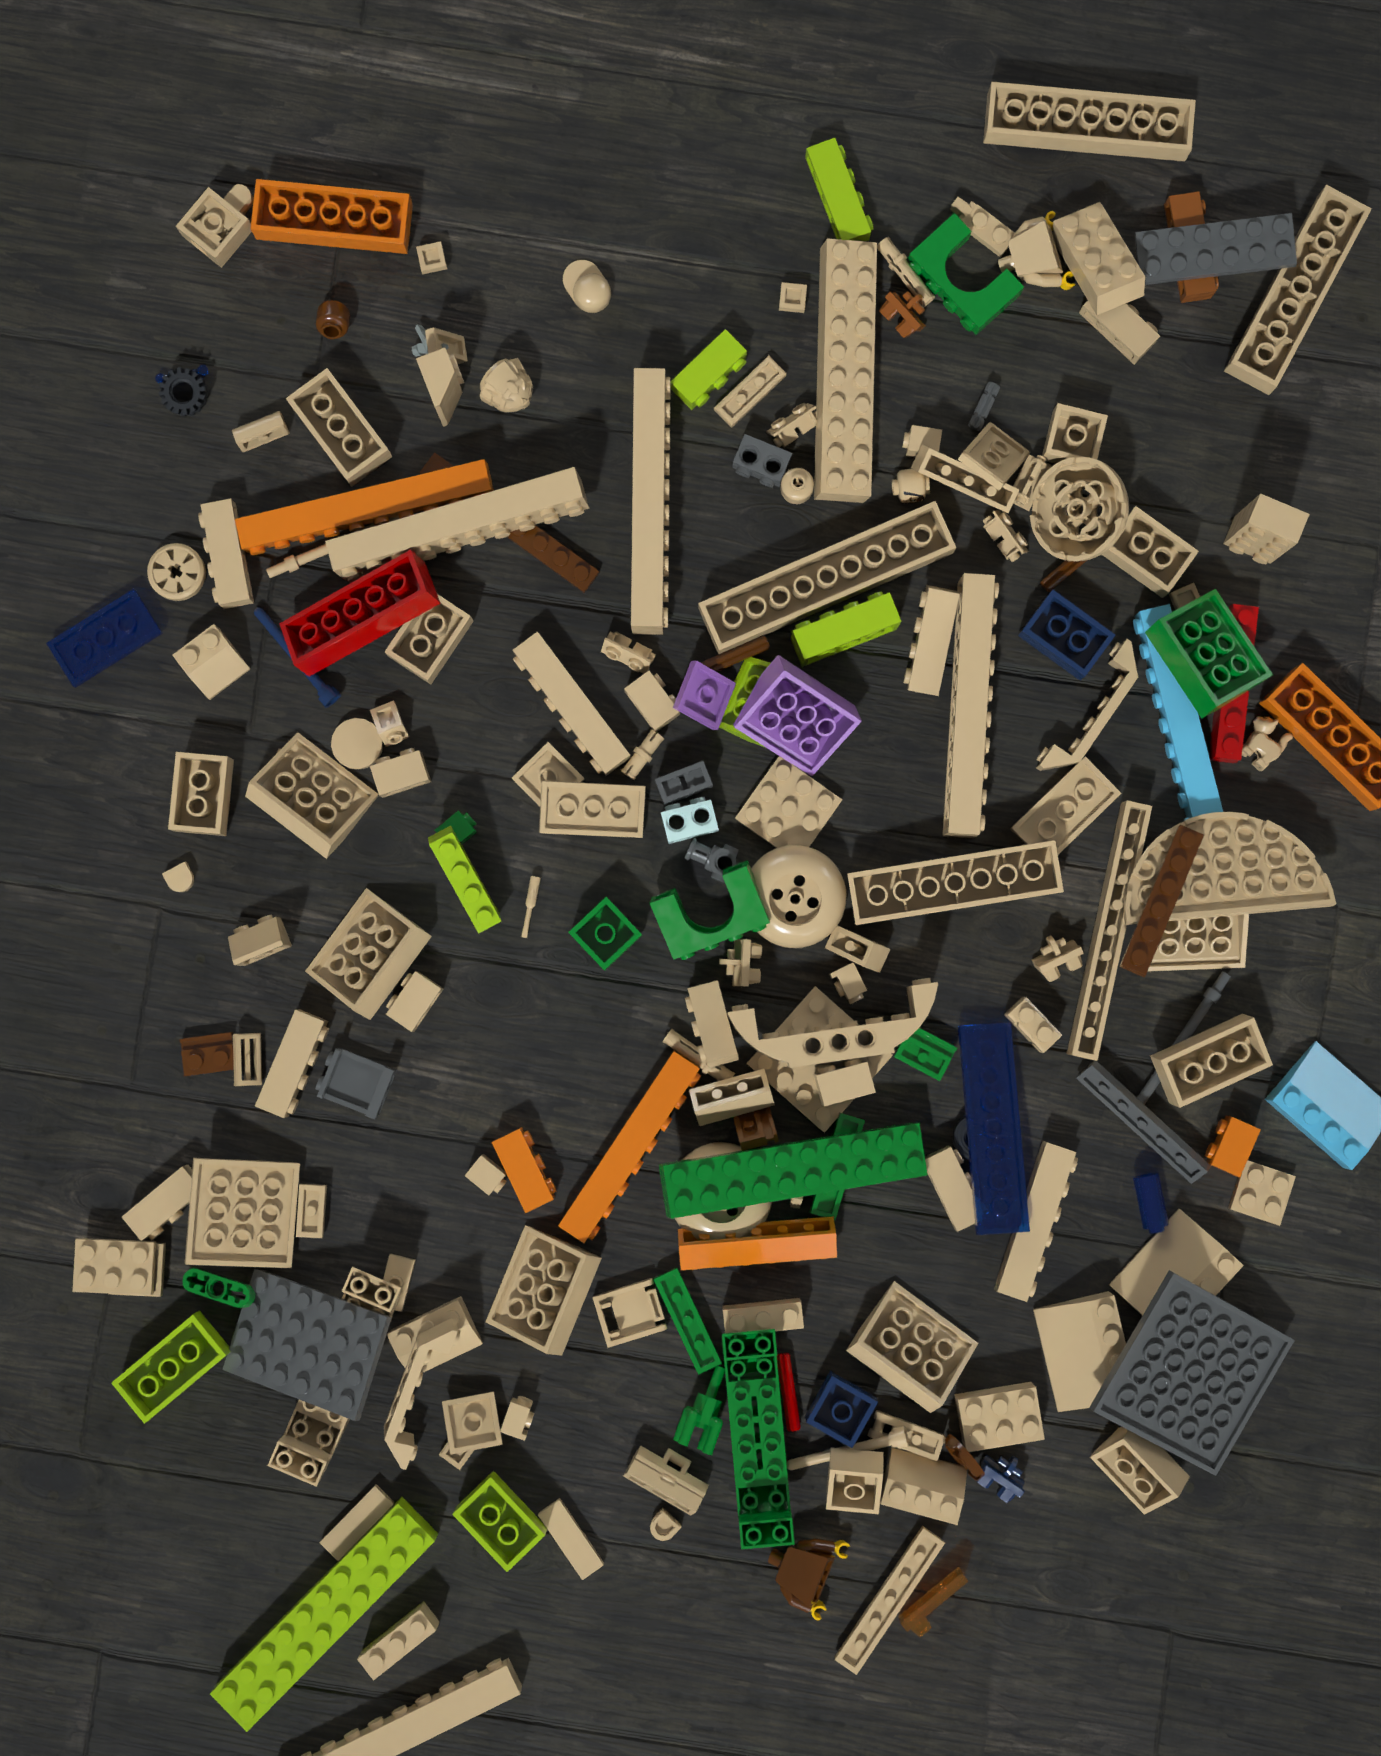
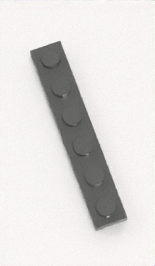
(1143, 1122)

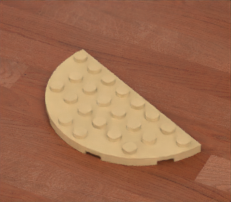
(1237, 871)

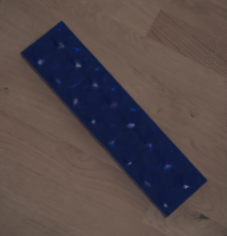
(993, 1129)

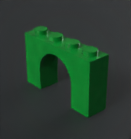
(973, 308)
(686, 936)

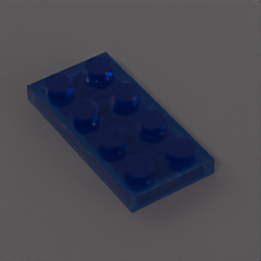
(104, 638)

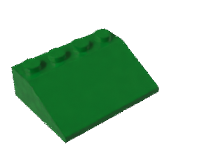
(1208, 653)

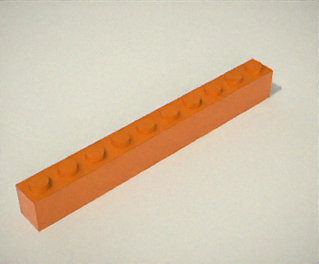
(361, 507)

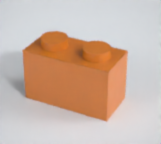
(1232, 1145)

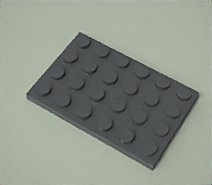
(308, 1344)

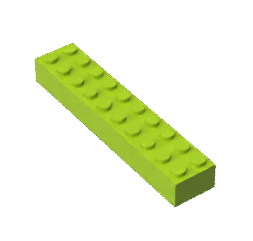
(324, 1614)

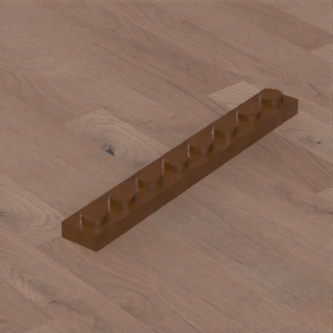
(540, 545)

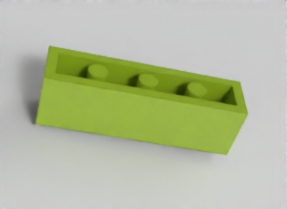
(838, 192)
(464, 879)

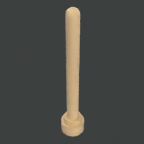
(896, 1438)

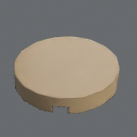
(356, 743)

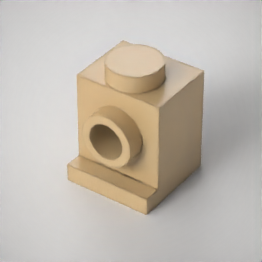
(849, 983)
(518, 1417)

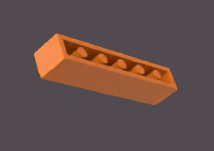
(767, 1244)

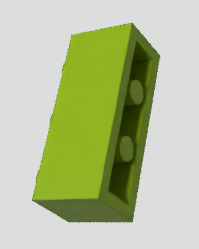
(709, 370)

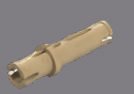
(900, 265)
(691, 1052)

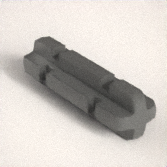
(984, 406)

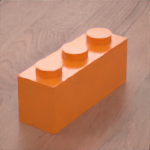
(524, 1169)

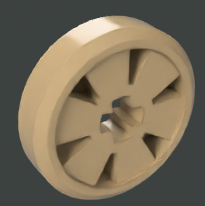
(162, 578)

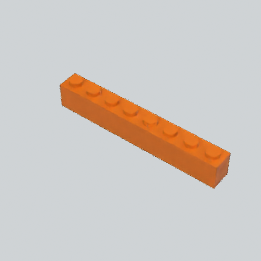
(629, 1146)

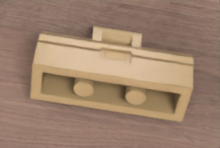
(664, 1481)

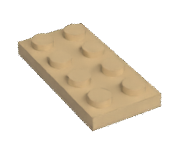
(1067, 807)
(592, 809)

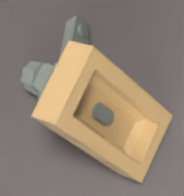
(436, 339)

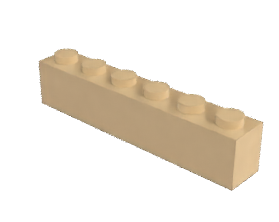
(571, 703)
(1044, 1193)

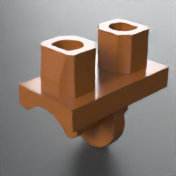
(911, 321)

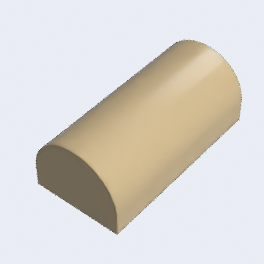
(260, 431)

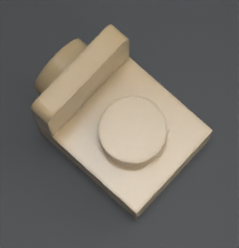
(389, 724)

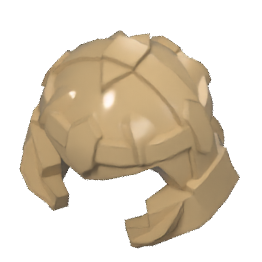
(506, 386)

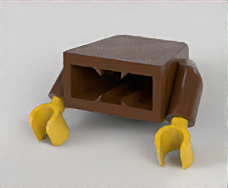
(805, 1571)

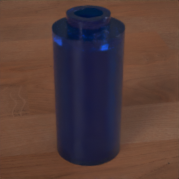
(1151, 1202)

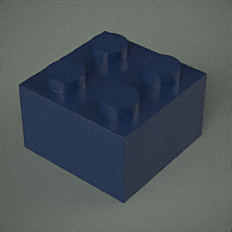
(841, 1409)

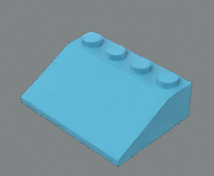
(1329, 1106)

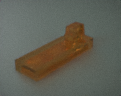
(915, 1616)

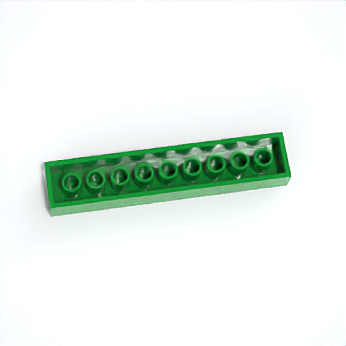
(792, 1170)

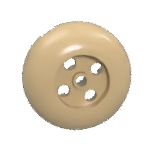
(1061, 493)
(822, 881)
(719, 1222)

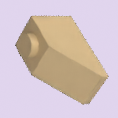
(857, 948)

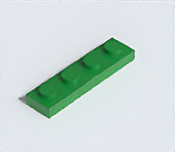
(828, 1203)
(687, 1320)

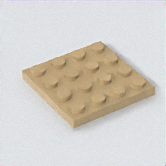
(798, 1083)
(242, 1213)

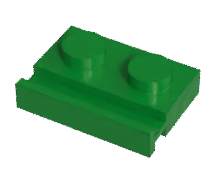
(926, 1053)

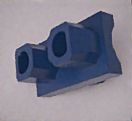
(1004, 1473)

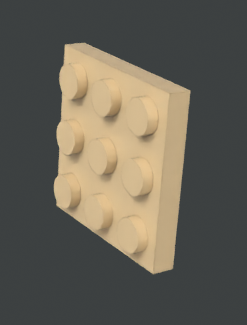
(788, 806)

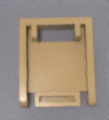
(634, 1311)

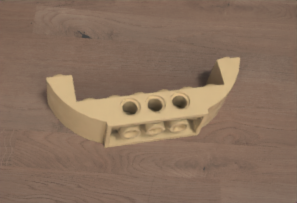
(882, 1034)
(313, 1431)

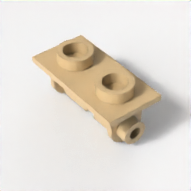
(785, 427)
(1028, 478)
(1002, 527)
(617, 648)

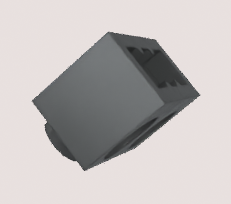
(765, 454)
(683, 783)

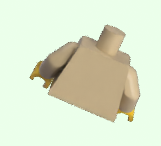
(1036, 255)

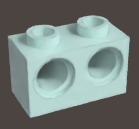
(691, 827)

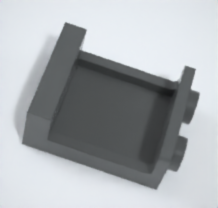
(355, 1082)

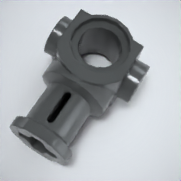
(713, 855)

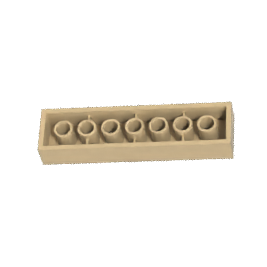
(1089, 121)
(1298, 290)
(955, 882)

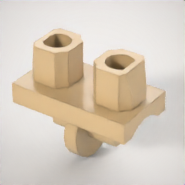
(1056, 954)
(739, 962)

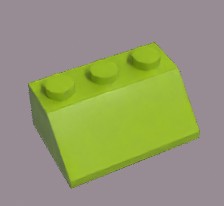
(745, 682)

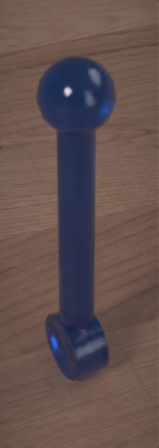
(202, 370)

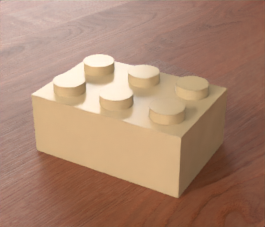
(1151, 553)
(429, 639)
(201, 793)
(999, 1416)

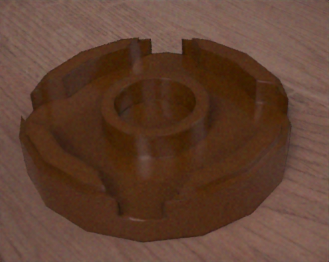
(963, 1457)

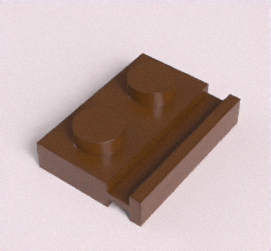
(207, 1054)
(755, 1128)

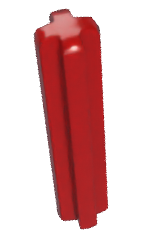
(788, 1392)

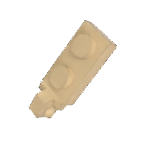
(983, 226)

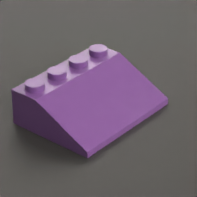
(796, 716)

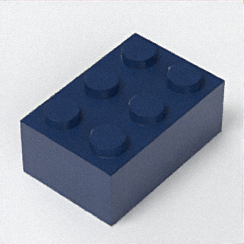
(1066, 635)

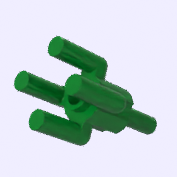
(704, 1416)

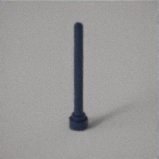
(327, 694)

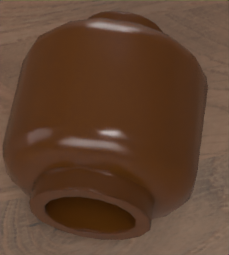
(332, 319)

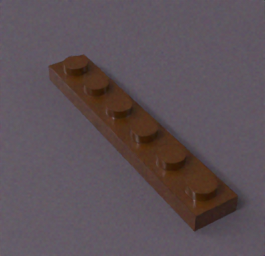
(1161, 901)

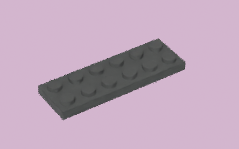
(1216, 249)

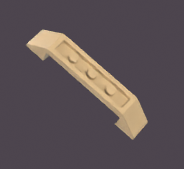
(1123, 661)
(439, 1339)

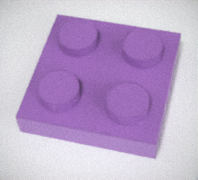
(704, 695)

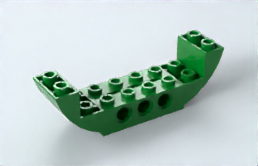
(757, 1439)

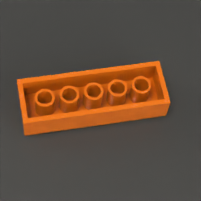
(331, 216)
(1329, 732)

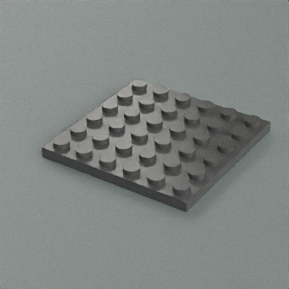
(1191, 1373)

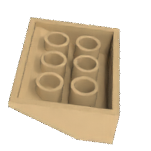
(316, 800)
(1203, 944)
(368, 954)
(1181, 1249)
(543, 1291)
(1079, 1346)
(912, 1347)

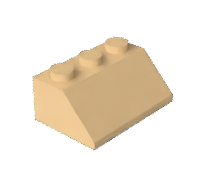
(443, 382)
(404, 1336)
(1140, 1469)
(923, 1486)

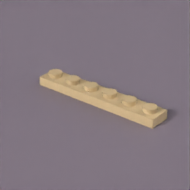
(889, 1600)

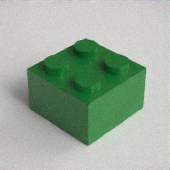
(605, 933)

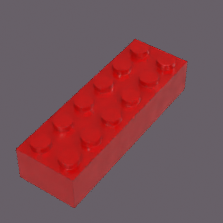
(359, 613)

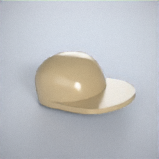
(587, 286)

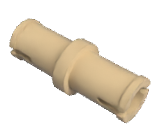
(642, 754)

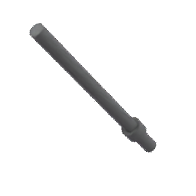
(1211, 996)

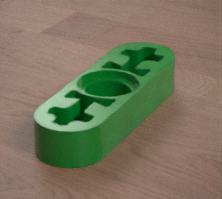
(229, 1286)

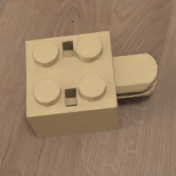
(218, 223)

